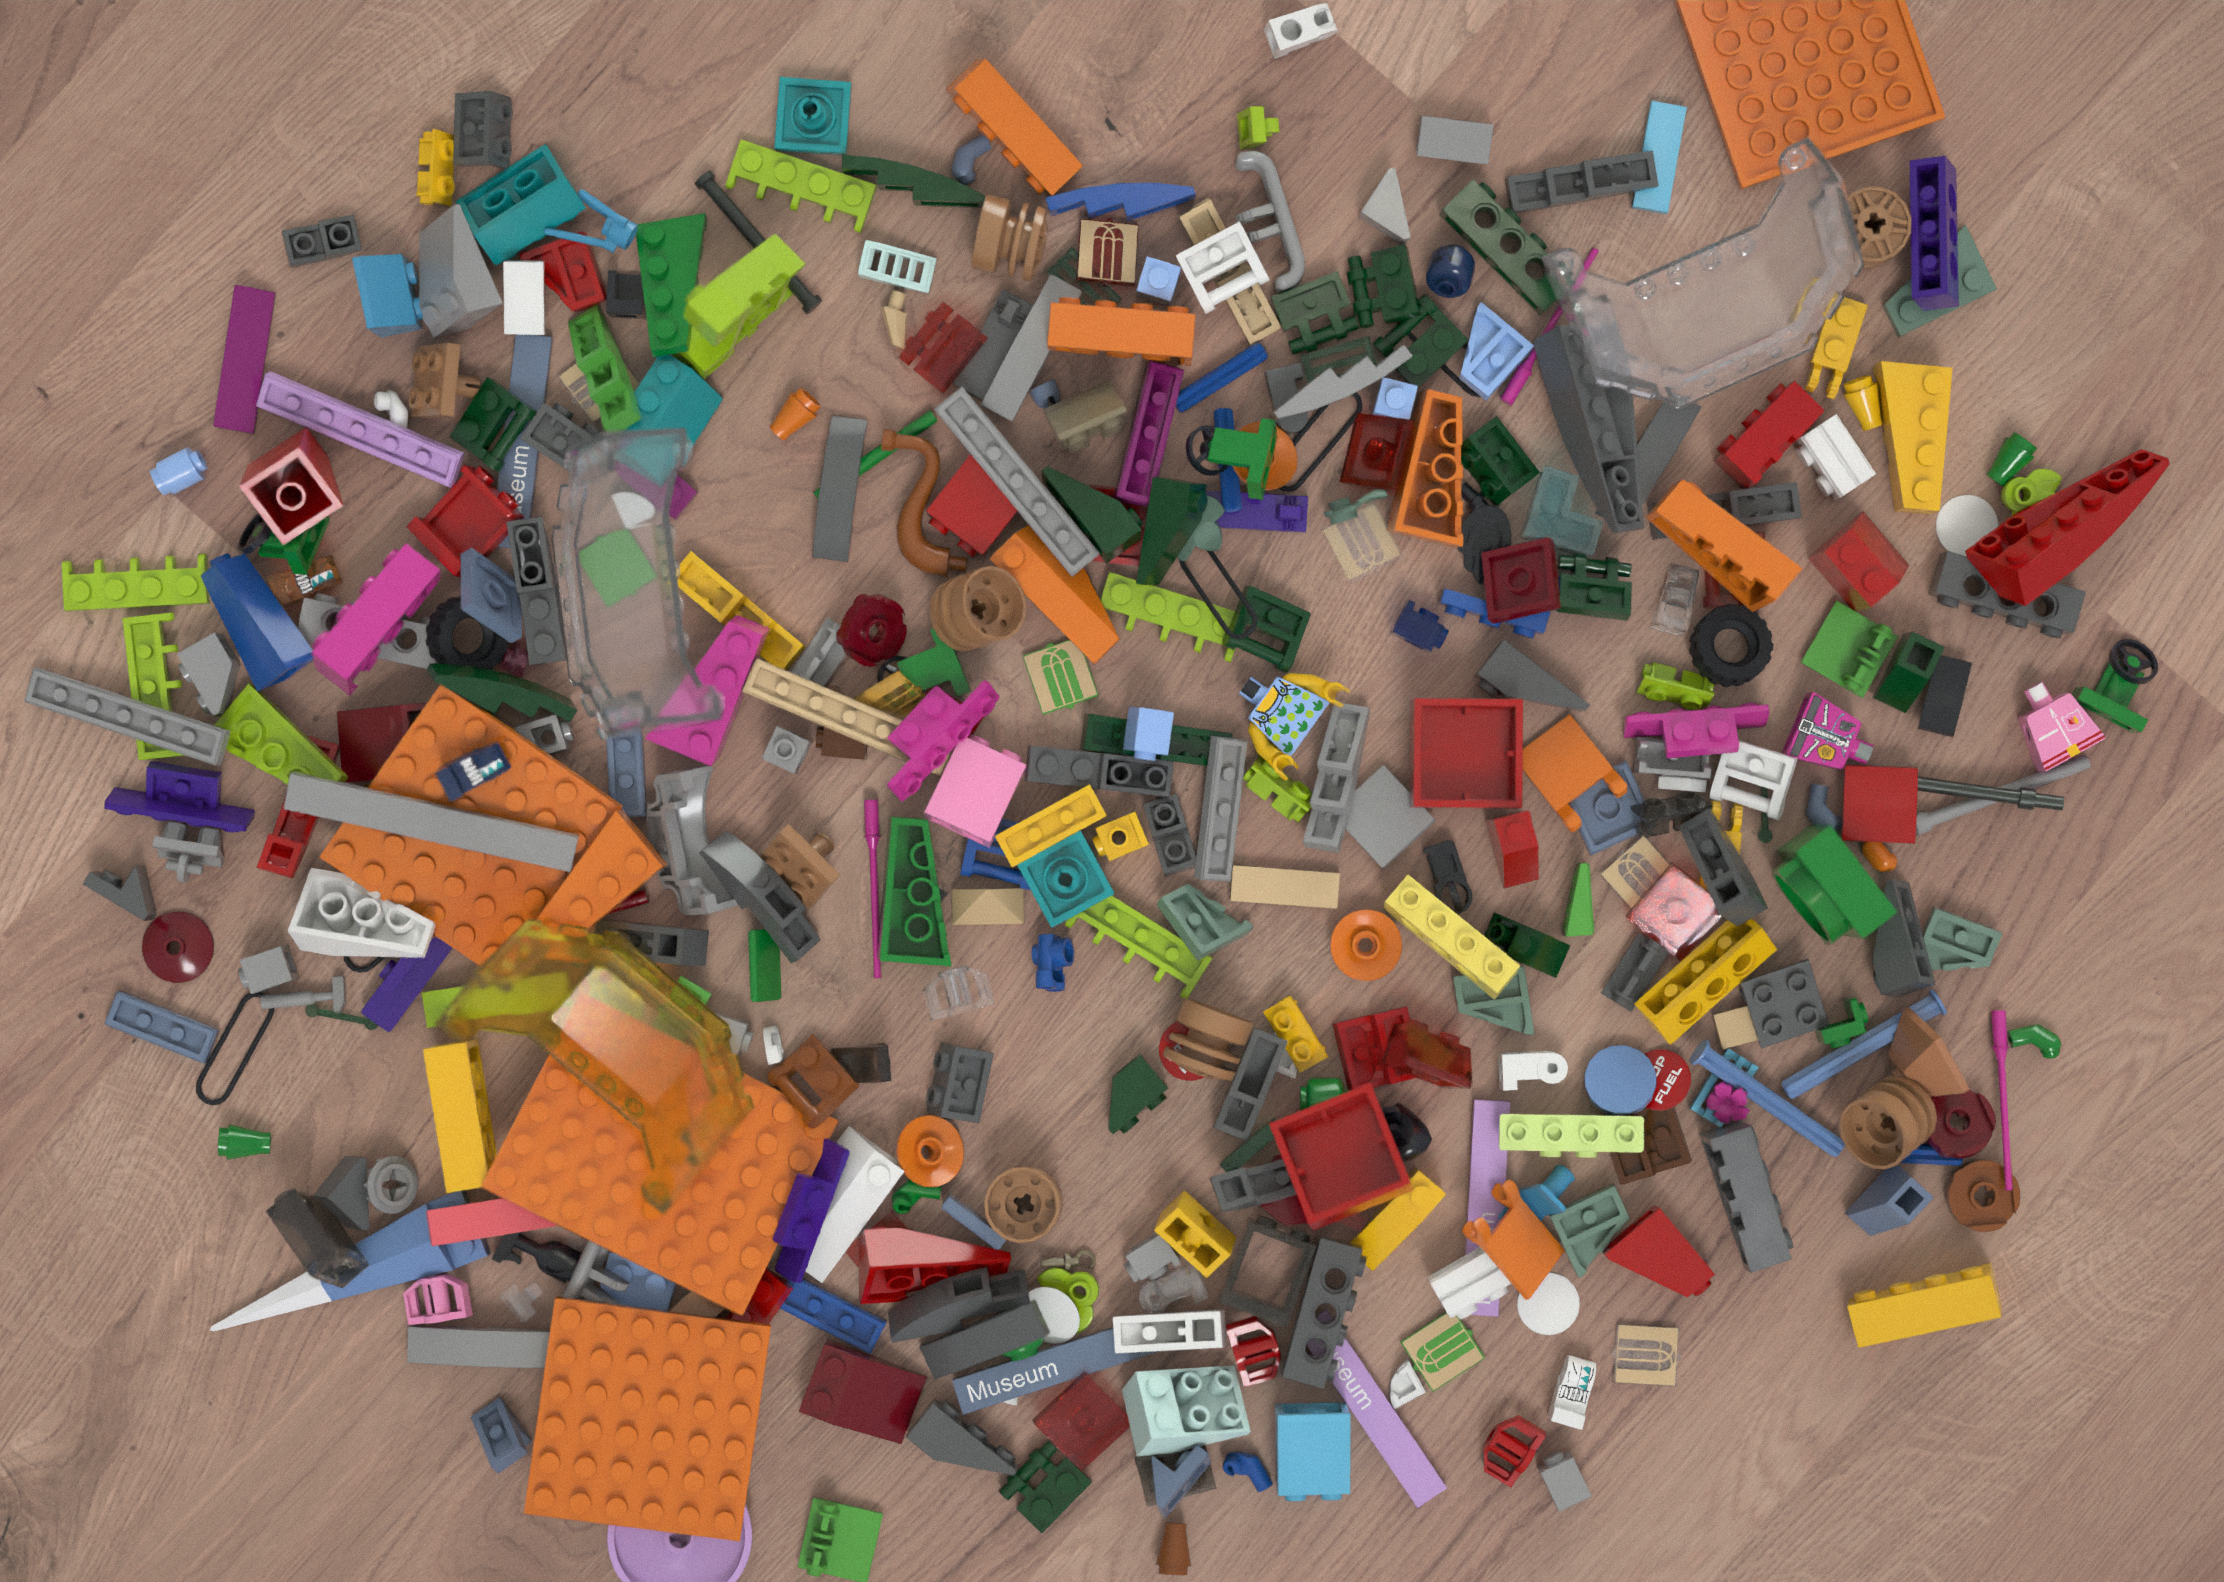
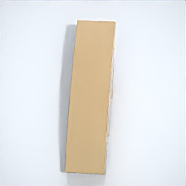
(1248, 306)

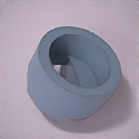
(1044, 392)

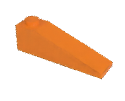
(1063, 599)

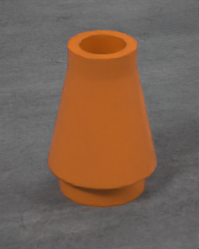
(795, 413)

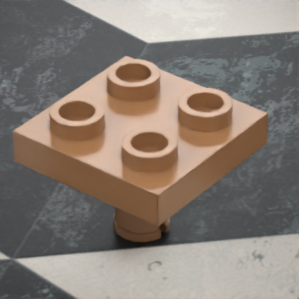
(438, 381)
(802, 864)

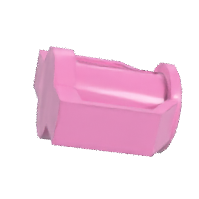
(437, 1300)

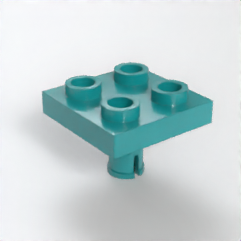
(813, 116)
(1066, 879)

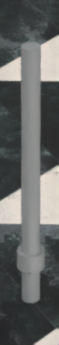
(1926, 820)

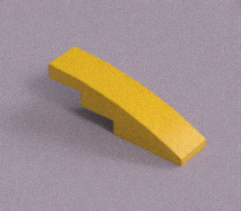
(726, 601)

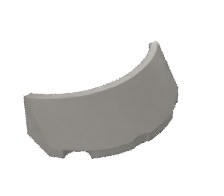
(679, 833)

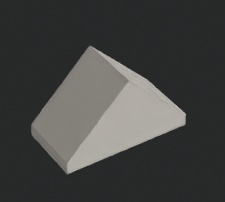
(1386, 209)

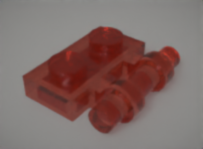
(949, 353)

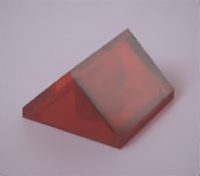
(1376, 452)

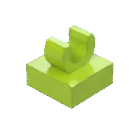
(1254, 127)

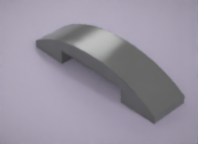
(839, 488)
(1253, 1186)

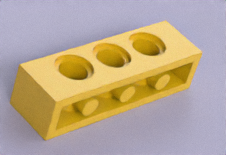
(1704, 978)

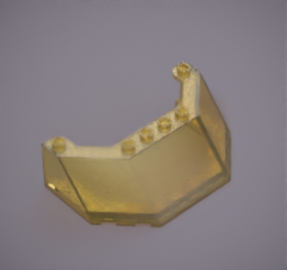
(622, 1034)

